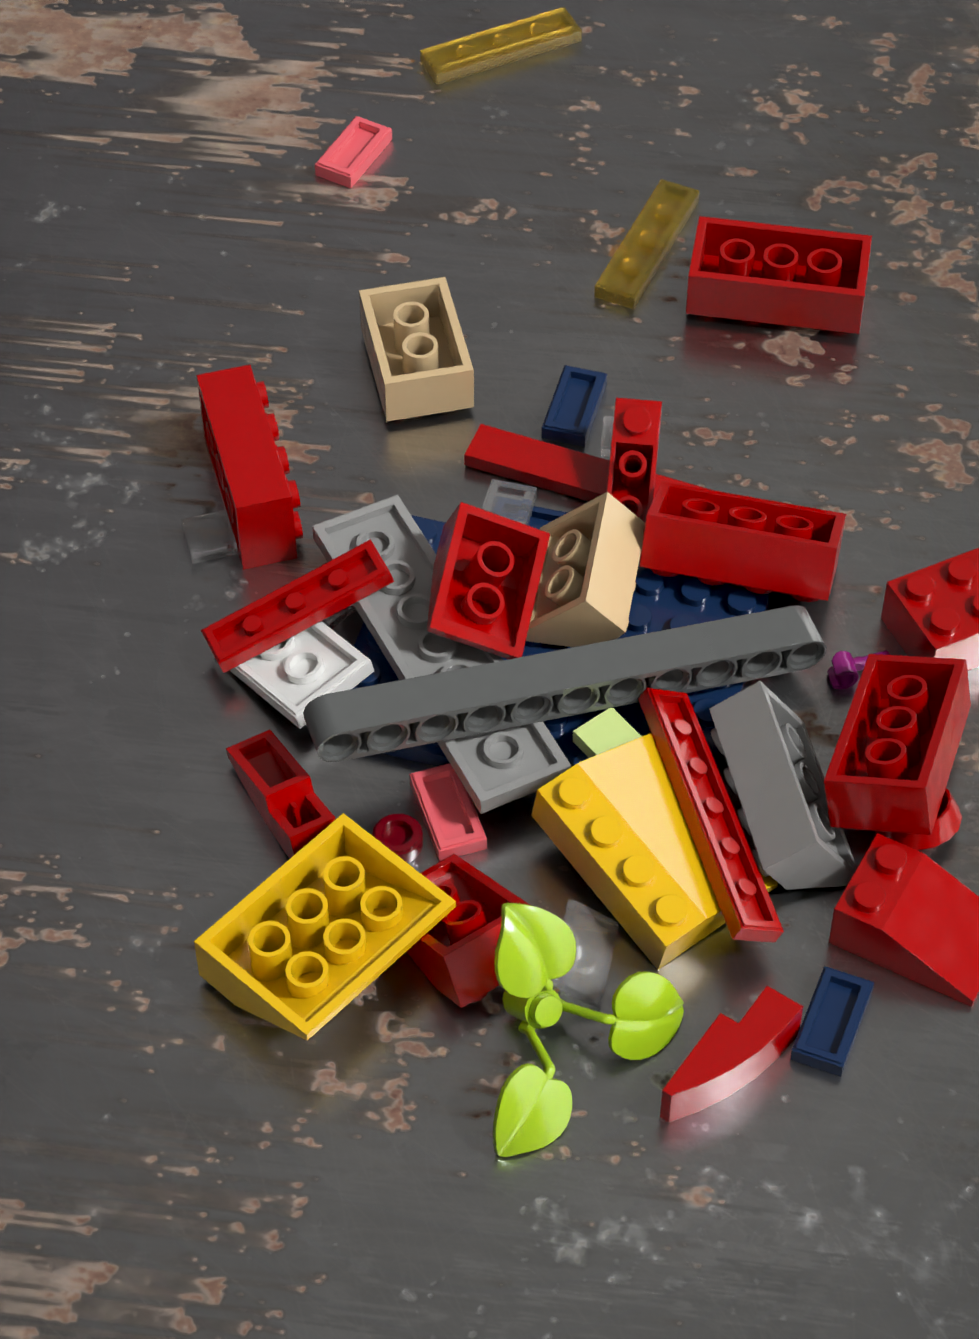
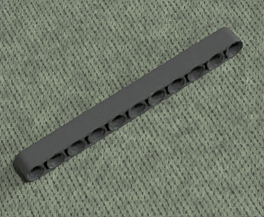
(560, 683)

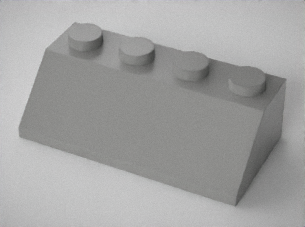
(780, 791)

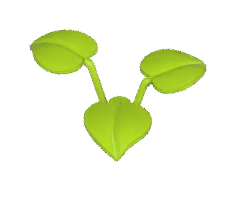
(528, 955)

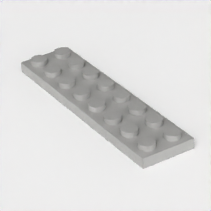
(493, 764)

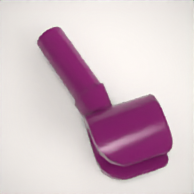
(845, 667)

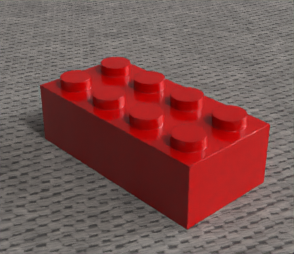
(778, 274)
(250, 466)
(742, 541)
(937, 609)
(898, 744)

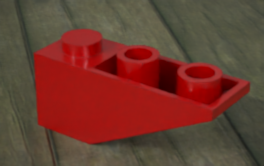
(634, 453)

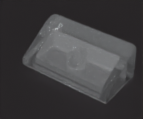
(595, 945)

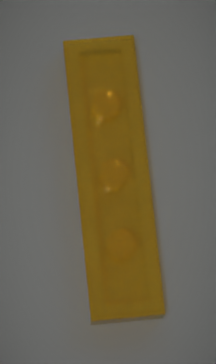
(500, 45)
(647, 244)

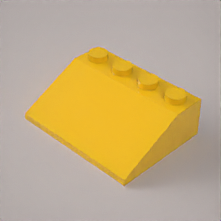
(633, 847)
(319, 929)

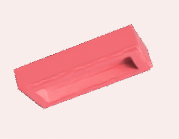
(353, 152)
(447, 812)

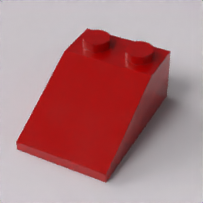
(486, 580)
(911, 920)
(462, 946)

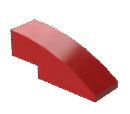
(280, 791)
(732, 1055)

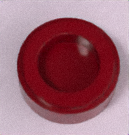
(401, 835)

